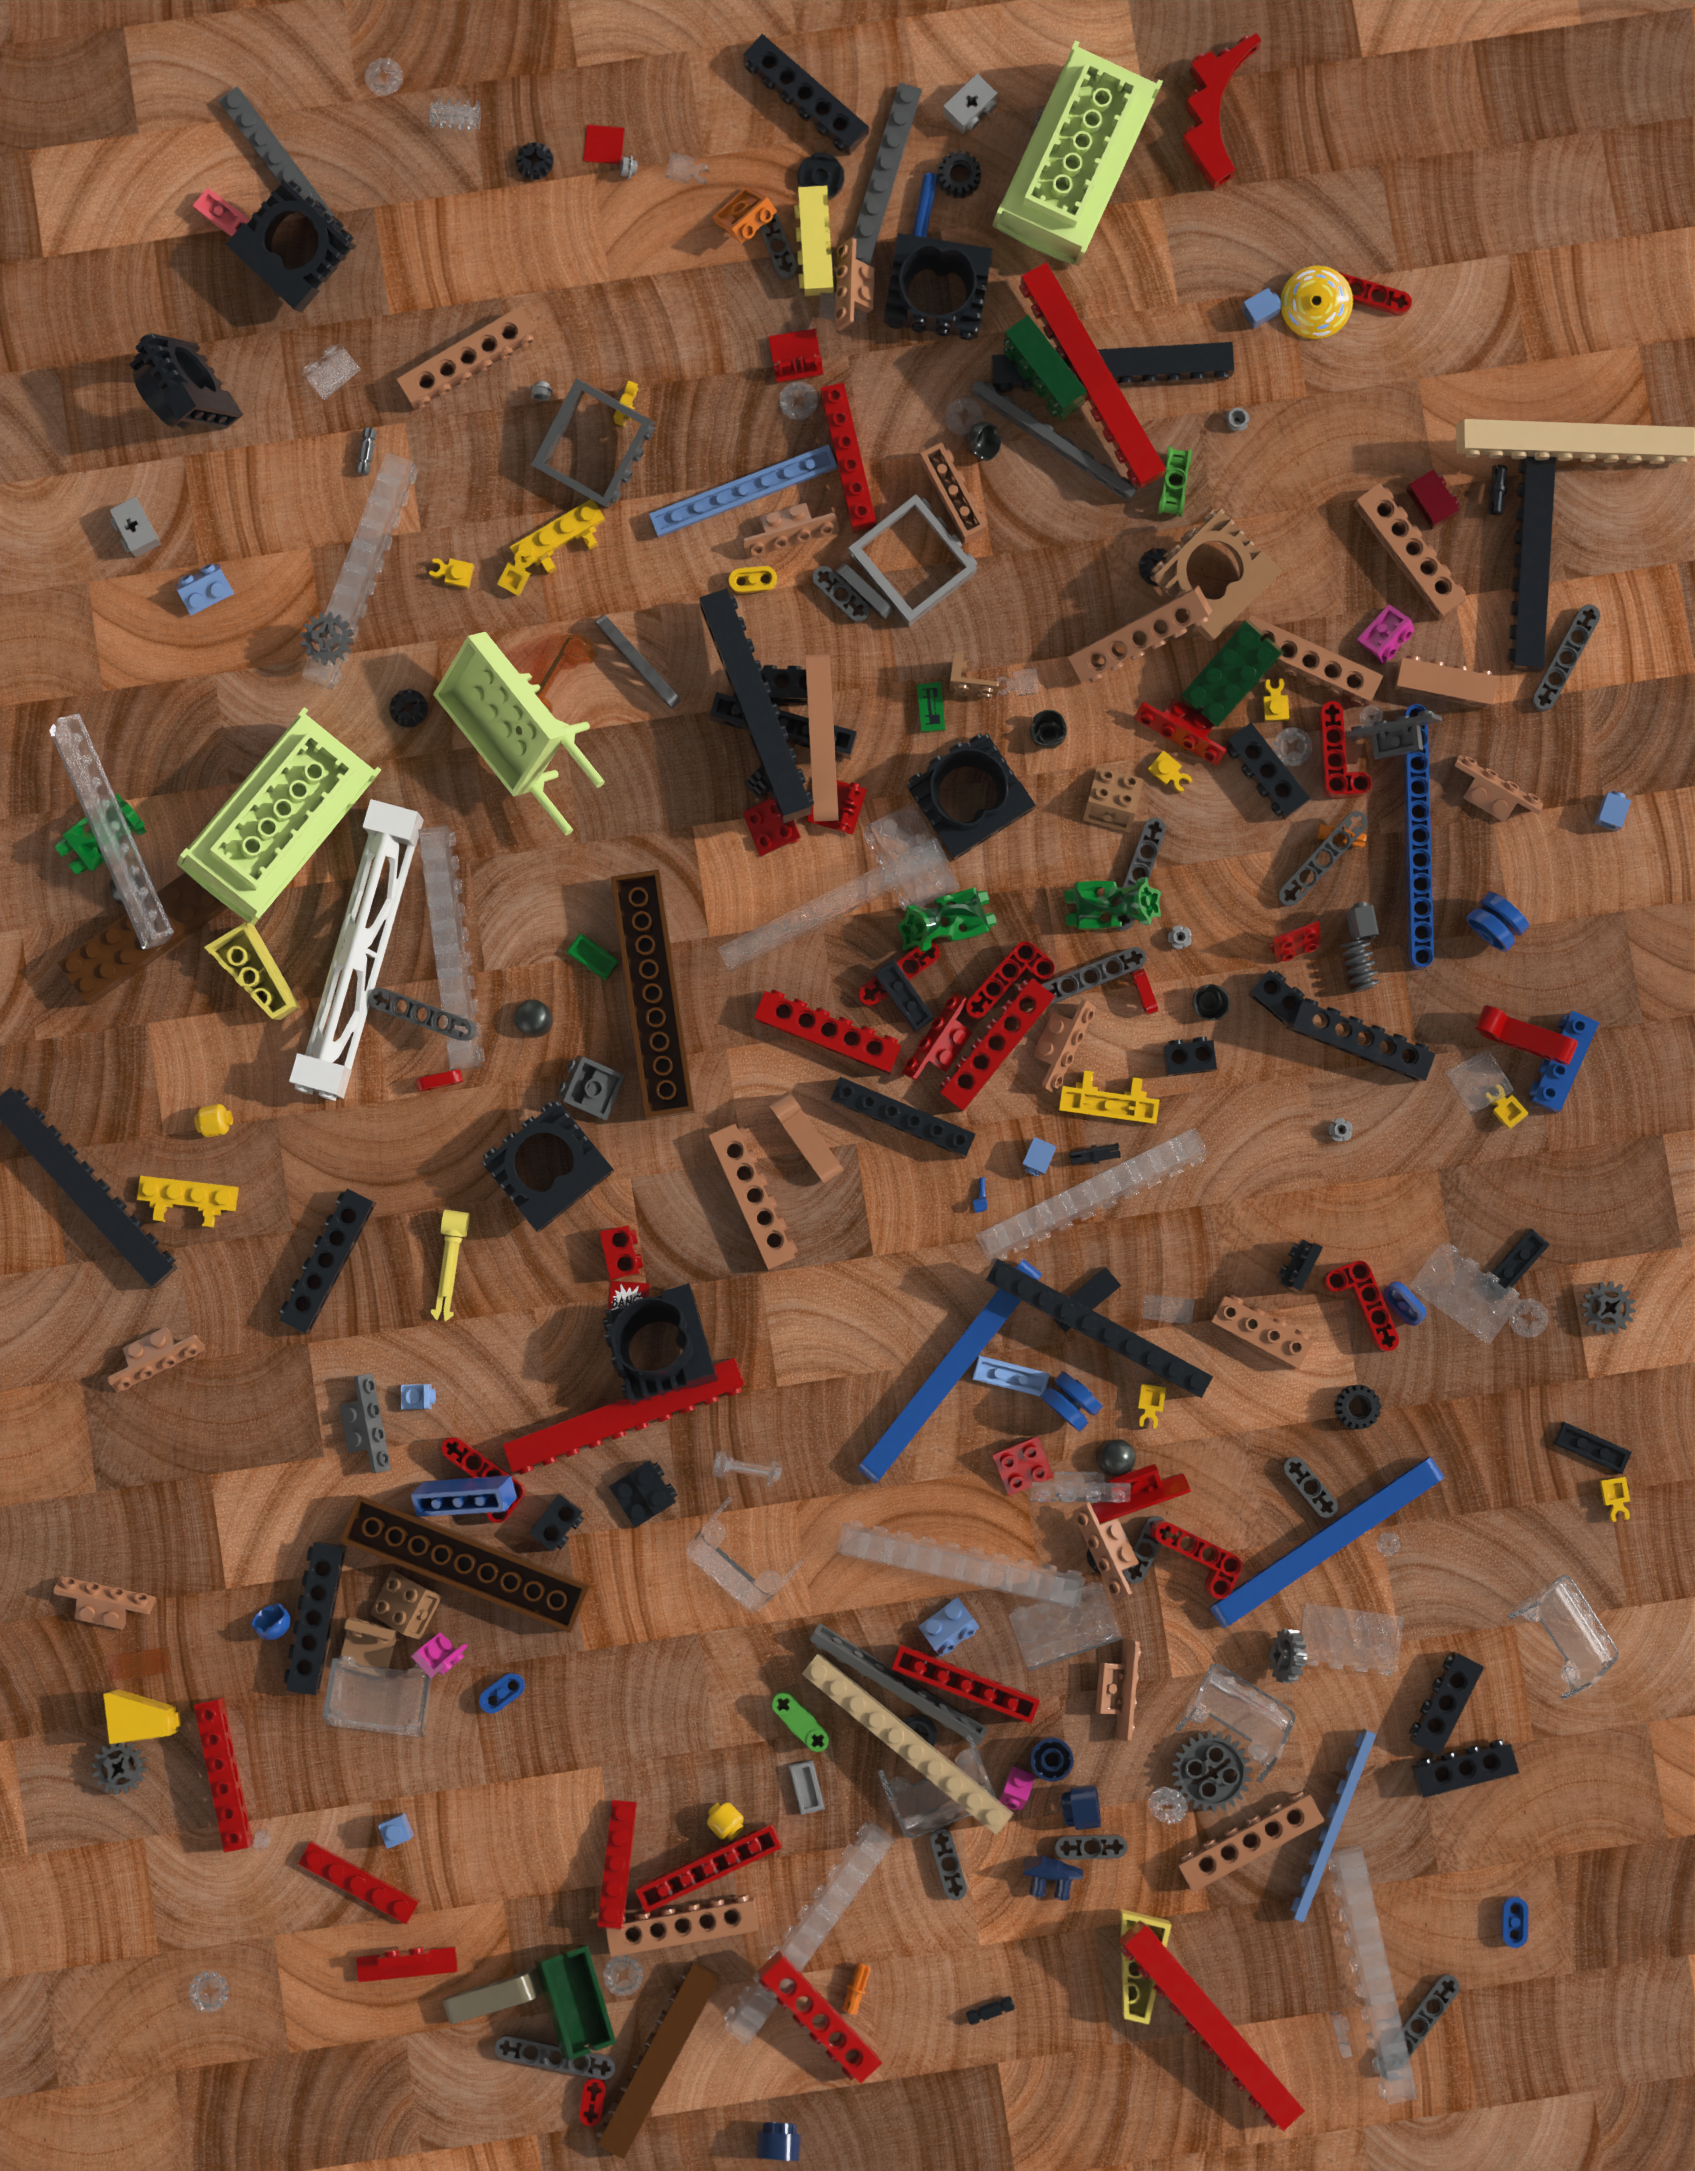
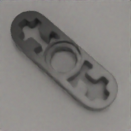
(790, 260)
(823, 587)
(864, 591)
(1320, 1487)
(1144, 1569)
(1097, 1855)
(959, 1879)

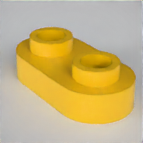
(753, 577)

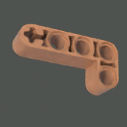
(805, 1137)

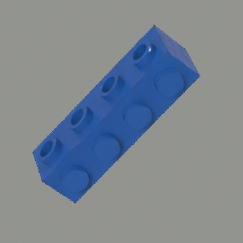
(1557, 1078)
(464, 1496)

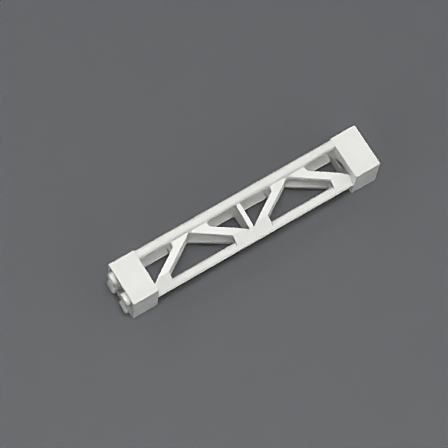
(385, 828)

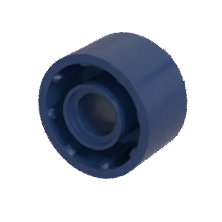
(1051, 1772)
(1081, 1807)
(778, 2142)

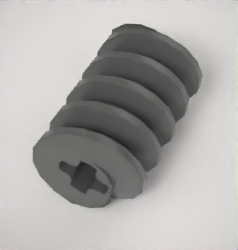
(1360, 965)

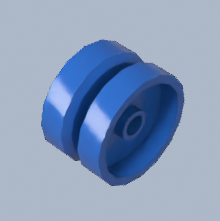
(1497, 921)
(1071, 1401)

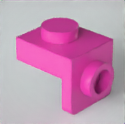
(1017, 1789)

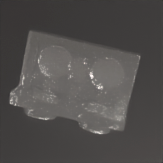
(330, 371)

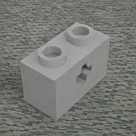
(976, 92)
(144, 537)

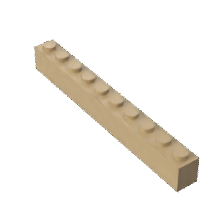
(1575, 440)
(908, 1744)

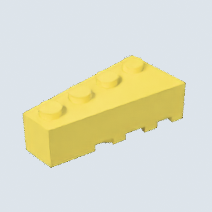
(815, 240)
(254, 969)
(1136, 1991)

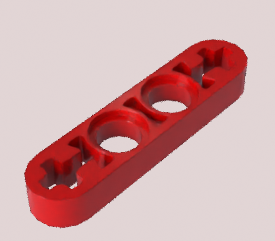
(1368, 287)
(927, 961)

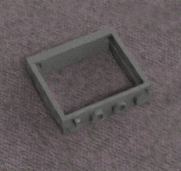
(559, 426)

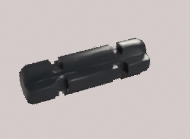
(990, 2010)

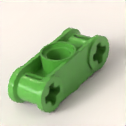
(1172, 497)
(800, 1721)

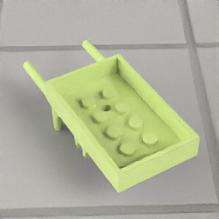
(508, 721)

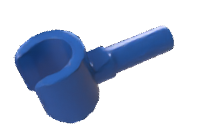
(981, 1203)

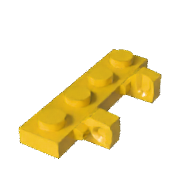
(574, 524)
(1090, 1101)
(208, 1197)

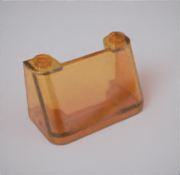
(559, 649)

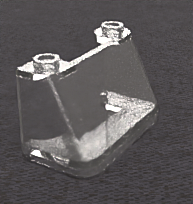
(377, 1698)

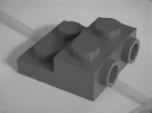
(590, 1087)

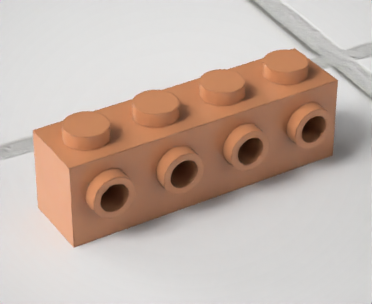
(953, 493)
(1446, 682)
(1261, 1332)

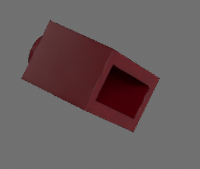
(1433, 498)

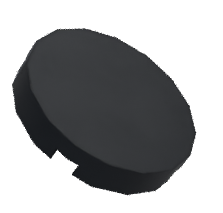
(822, 170)

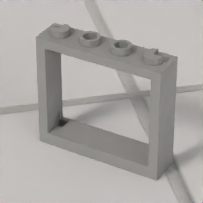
(882, 584)

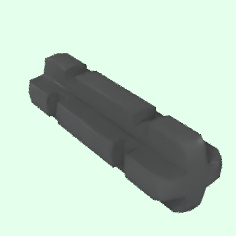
(366, 451)

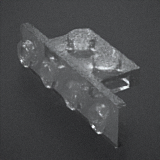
(1080, 1488)

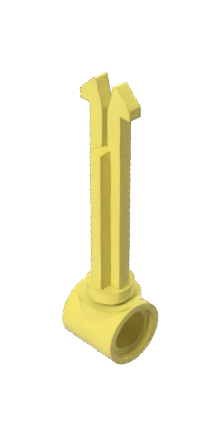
(454, 1225)

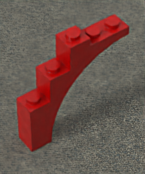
(1212, 76)

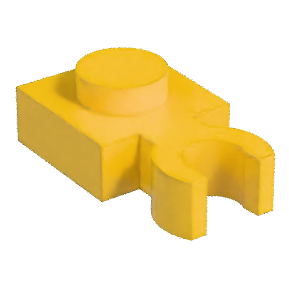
(627, 399)
(456, 572)
(514, 576)
(1275, 705)
(1166, 770)
(1509, 1111)
(1152, 1400)
(1615, 1493)

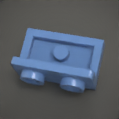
(204, 588)
(949, 1627)

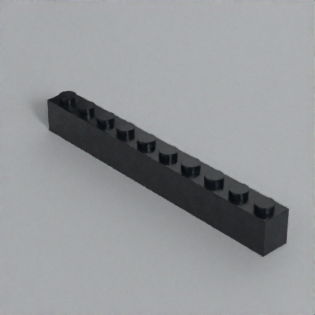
(1140, 364)
(1532, 564)
(755, 705)
(84, 1188)
(1097, 1327)

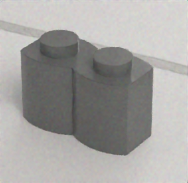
(1362, 922)

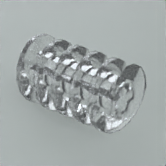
(455, 114)

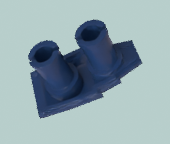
(1044, 1868)

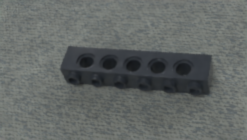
(766, 51)
(727, 712)
(1302, 1023)
(902, 1117)
(328, 1275)
(334, 1557)

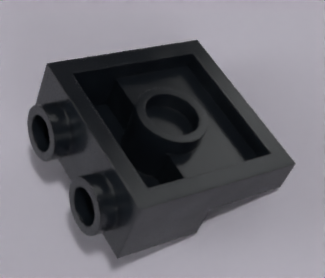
(1296, 1272)
(643, 1493)

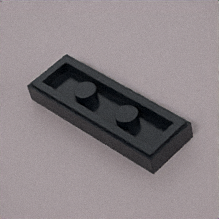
(904, 995)
(1520, 1258)
(1094, 1292)
(1592, 1447)

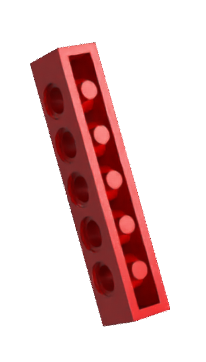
(848, 457)
(1028, 989)
(882, 1061)
(965, 1683)
(223, 1775)
(709, 1867)
(780, 1968)

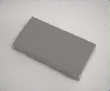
(806, 1787)

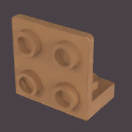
(963, 685)
(1113, 799)
(405, 1605)
(369, 1643)

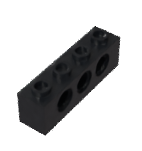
(793, 692)
(1251, 738)
(1459, 1695)
(1503, 1766)

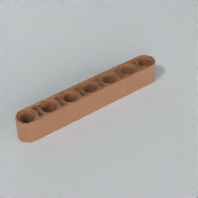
(821, 737)

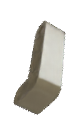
(493, 1996)

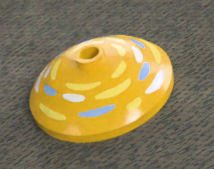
(1316, 320)

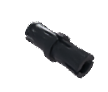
(1497, 490)
(1095, 1154)

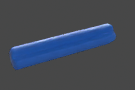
(925, 205)

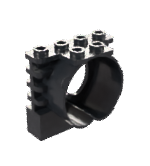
(254, 245)
(942, 257)
(181, 384)
(1011, 803)
(588, 1169)
(690, 1369)

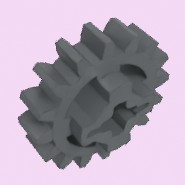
(337, 640)
(1600, 1300)
(1287, 1656)
(129, 1771)

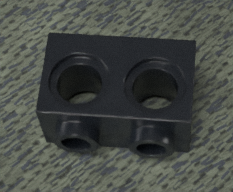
(1273, 1002)
(1191, 1064)
(552, 1518)

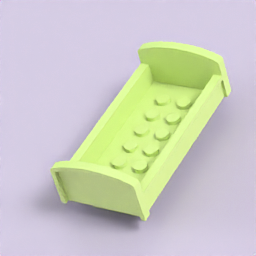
(1075, 156)
(277, 818)

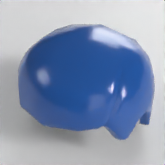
(271, 1622)

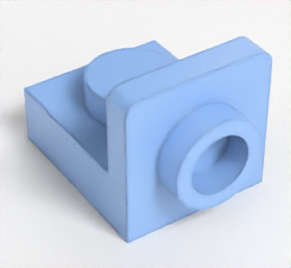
(417, 1396)

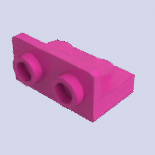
(1387, 634)
(438, 1655)

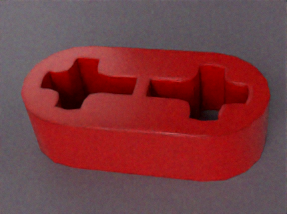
(1145, 991)
(439, 1080)
(586, 2101)

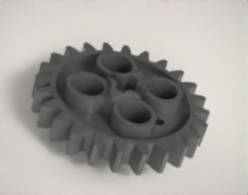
(1224, 1790)

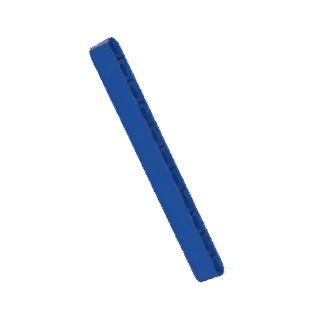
(1421, 849)
(942, 1380)
(1326, 1542)

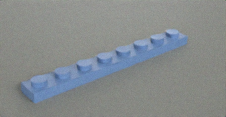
(743, 491)
(1329, 1834)

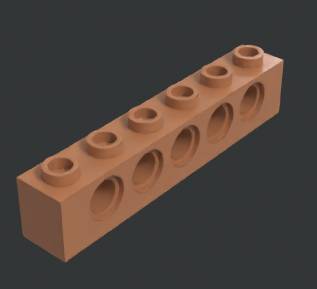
(472, 345)
(1410, 564)
(1192, 601)
(1367, 679)
(721, 1142)
(1308, 1818)
(747, 1922)

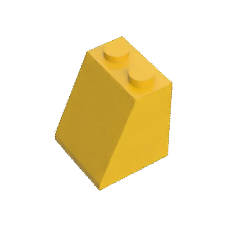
(138, 1717)

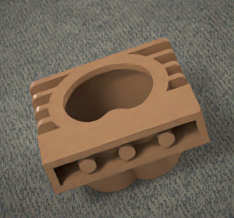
(1255, 571)

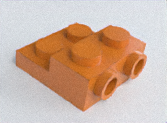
(745, 214)

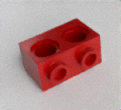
(615, 1254)

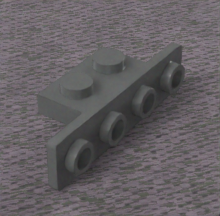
(1395, 737)
(364, 1424)

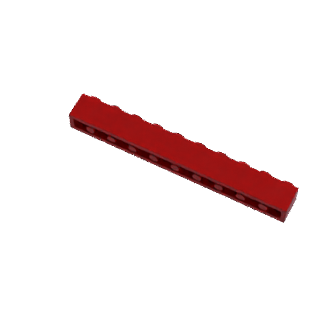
(1087, 365)
(615, 1419)
(1211, 2025)

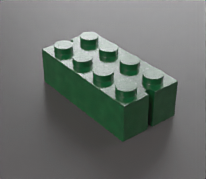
(1043, 368)
(1232, 673)
(575, 2002)

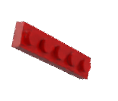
(617, 1864)
(358, 1882)

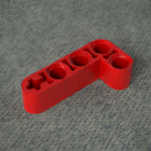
(1337, 750)
(1005, 983)
(1524, 1036)
(1366, 1308)
(484, 1468)
(1195, 1550)

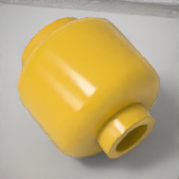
(213, 1120)
(725, 1821)

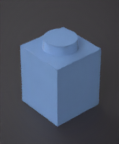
(1261, 308)
(1612, 810)
(1038, 1157)
(396, 1830)

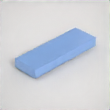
(1010, 1376)

